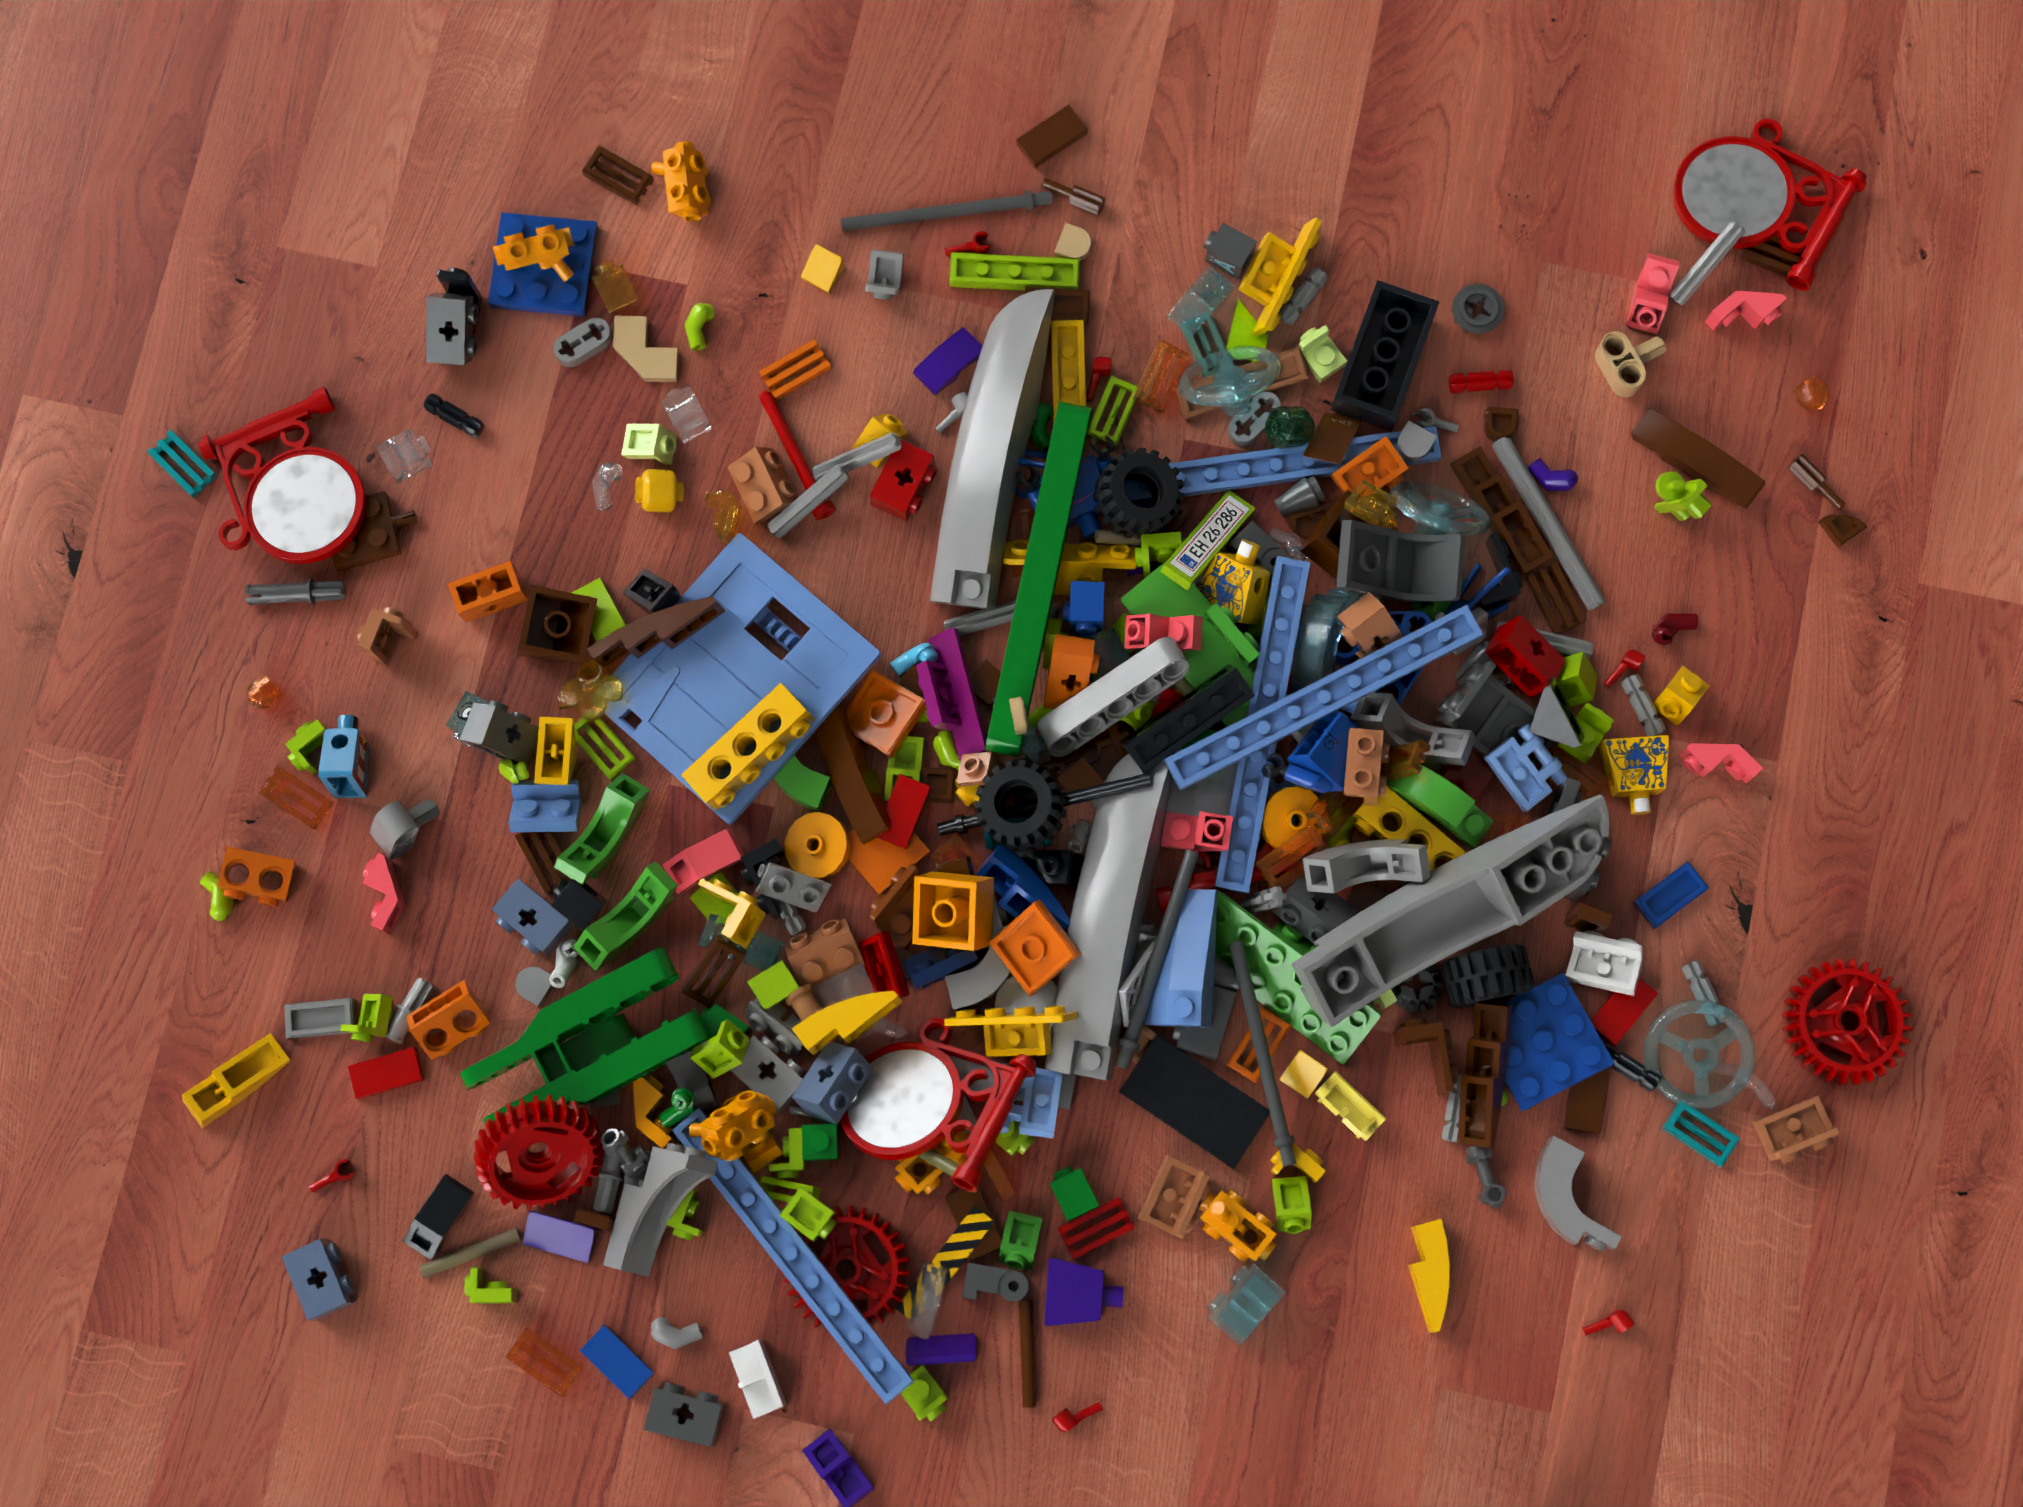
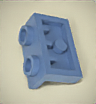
(545, 807)

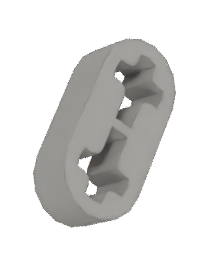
(577, 339)
(1258, 425)

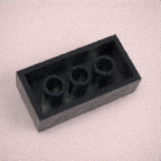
(1384, 355)

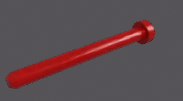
(826, 508)

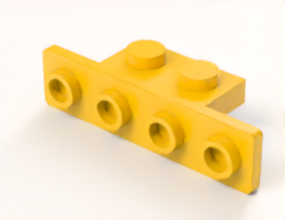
(1274, 271)
(1078, 561)
(1016, 1032)

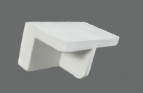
(757, 1378)

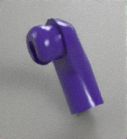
(1553, 480)

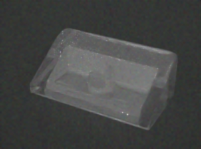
(927, 1300)

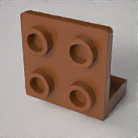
(895, 909)

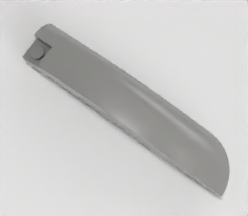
(987, 453)
(1459, 905)
(1108, 921)

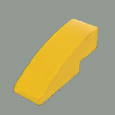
(846, 1018)
(235, 1080)
(1432, 1272)

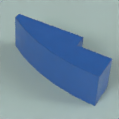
(1019, 885)

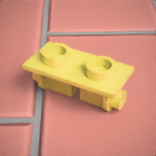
(1346, 1101)

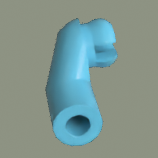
(912, 657)

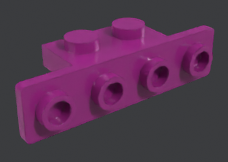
(951, 695)

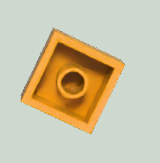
(953, 910)

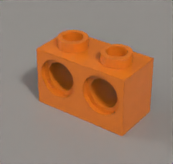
(258, 866)
(442, 1014)

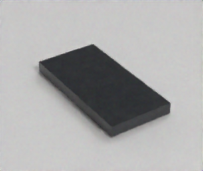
(1194, 1101)

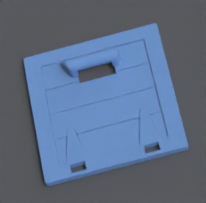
(723, 672)

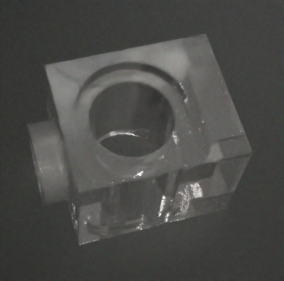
(685, 413)
(405, 454)

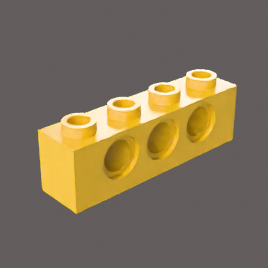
(730, 748)
(1409, 823)

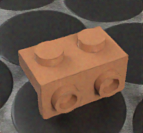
(762, 483)
(380, 632)
(1363, 765)
(823, 953)
(1795, 1129)
(1175, 1197)

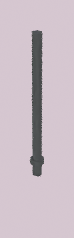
(945, 211)
(1129, 1043)
(1283, 1138)

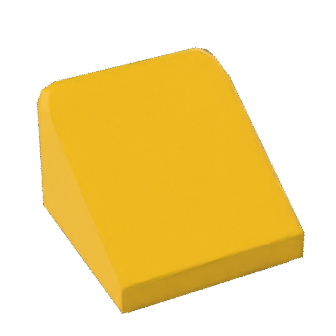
(823, 268)
(1303, 1074)

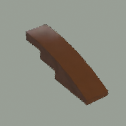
(1698, 458)
(1506, 514)
(667, 625)
(851, 777)
(1485, 1074)

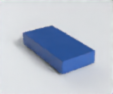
(1670, 895)
(617, 1361)

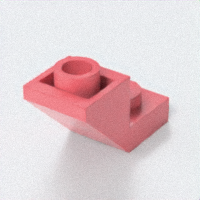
(1652, 293)
(1752, 306)
(1147, 628)
(1703, 758)
(1197, 833)
(704, 860)
(382, 877)

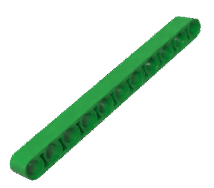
(1039, 574)

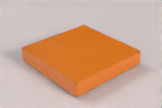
(883, 713)
(881, 860)
(1034, 948)

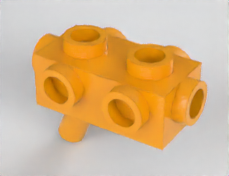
(685, 181)
(544, 248)
(736, 1125)
(931, 1178)
(1227, 1218)

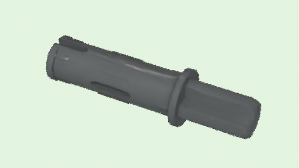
(296, 592)

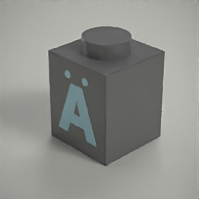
(1229, 250)

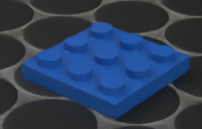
(543, 290)
(1551, 1043)

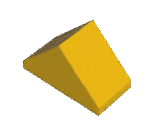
(555, 751)

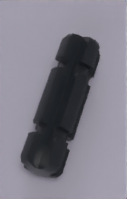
(453, 415)
(1632, 1068)

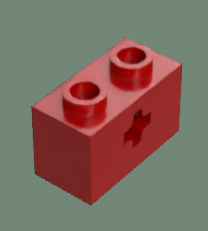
(905, 499)
(1524, 655)

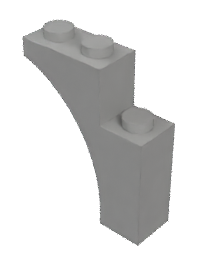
(650, 1205)

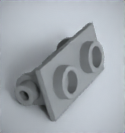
(792, 887)
(770, 1023)

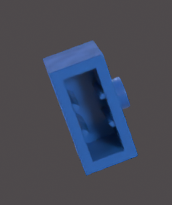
(1085, 608)

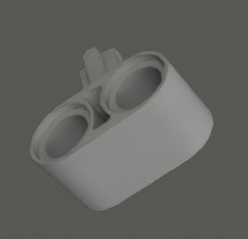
(397, 828)

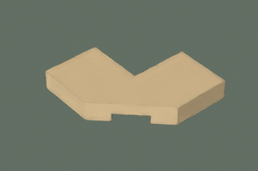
(650, 363)

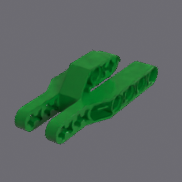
(604, 1055)

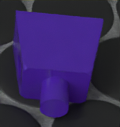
(1077, 1293)

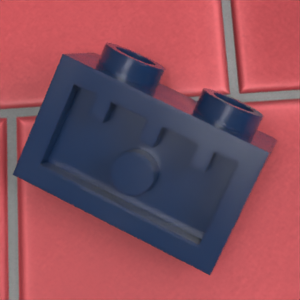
(936, 963)

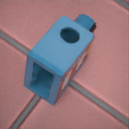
(345, 759)

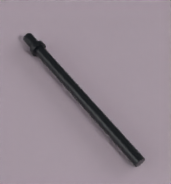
(963, 823)

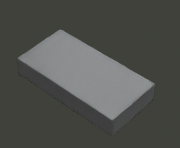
(318, 1018)

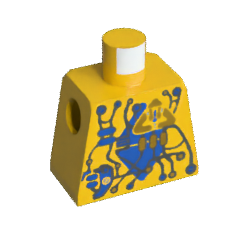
(1237, 583)
(1636, 768)

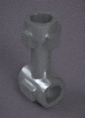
(633, 1160)
(1492, 1193)

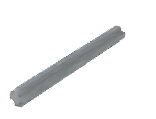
(1548, 523)

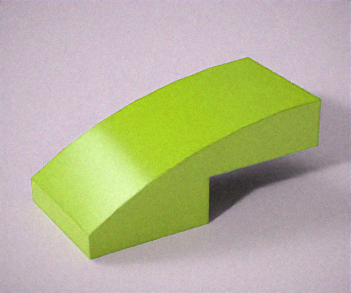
(606, 615)
(905, 762)

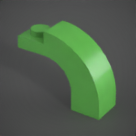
(803, 785)
(1443, 803)
(606, 831)
(627, 920)

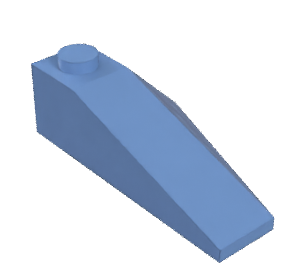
(1187, 974)

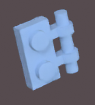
(1518, 773)
(1039, 1106)

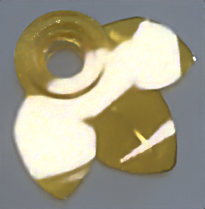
(590, 695)

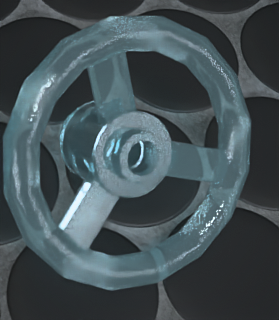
(1231, 386)
(1437, 516)
(1736, 1030)

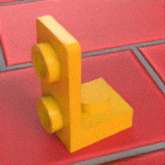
(746, 917)

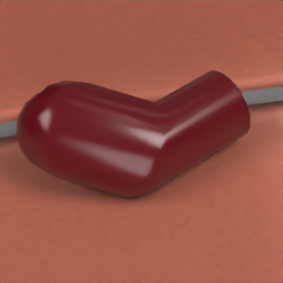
(1671, 624)

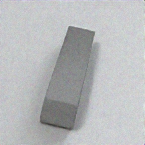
(1113, 696)

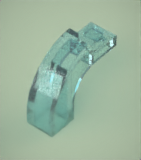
(1319, 637)

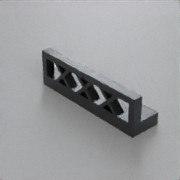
(1187, 718)

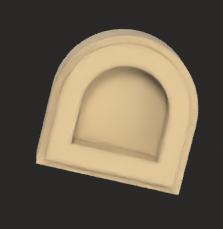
(1073, 243)
(1018, 715)

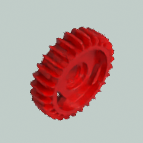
(1822, 1022)
(543, 1176)
(872, 1280)

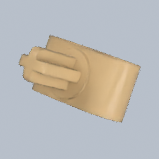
(1628, 362)

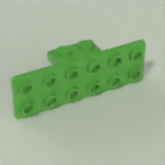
(1221, 639)
(1276, 982)

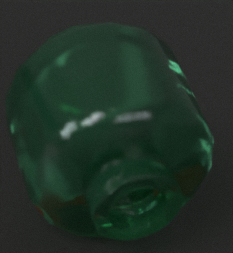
(1289, 427)

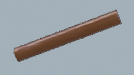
(1027, 1353)

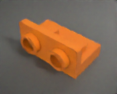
(1377, 465)

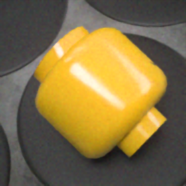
(658, 490)

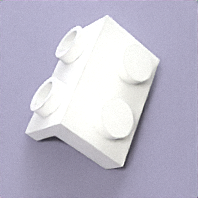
(1605, 962)

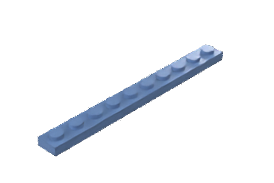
(1264, 468)
(1268, 686)
(1323, 697)
(804, 1270)

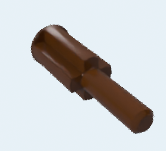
(1077, 196)
(1813, 478)

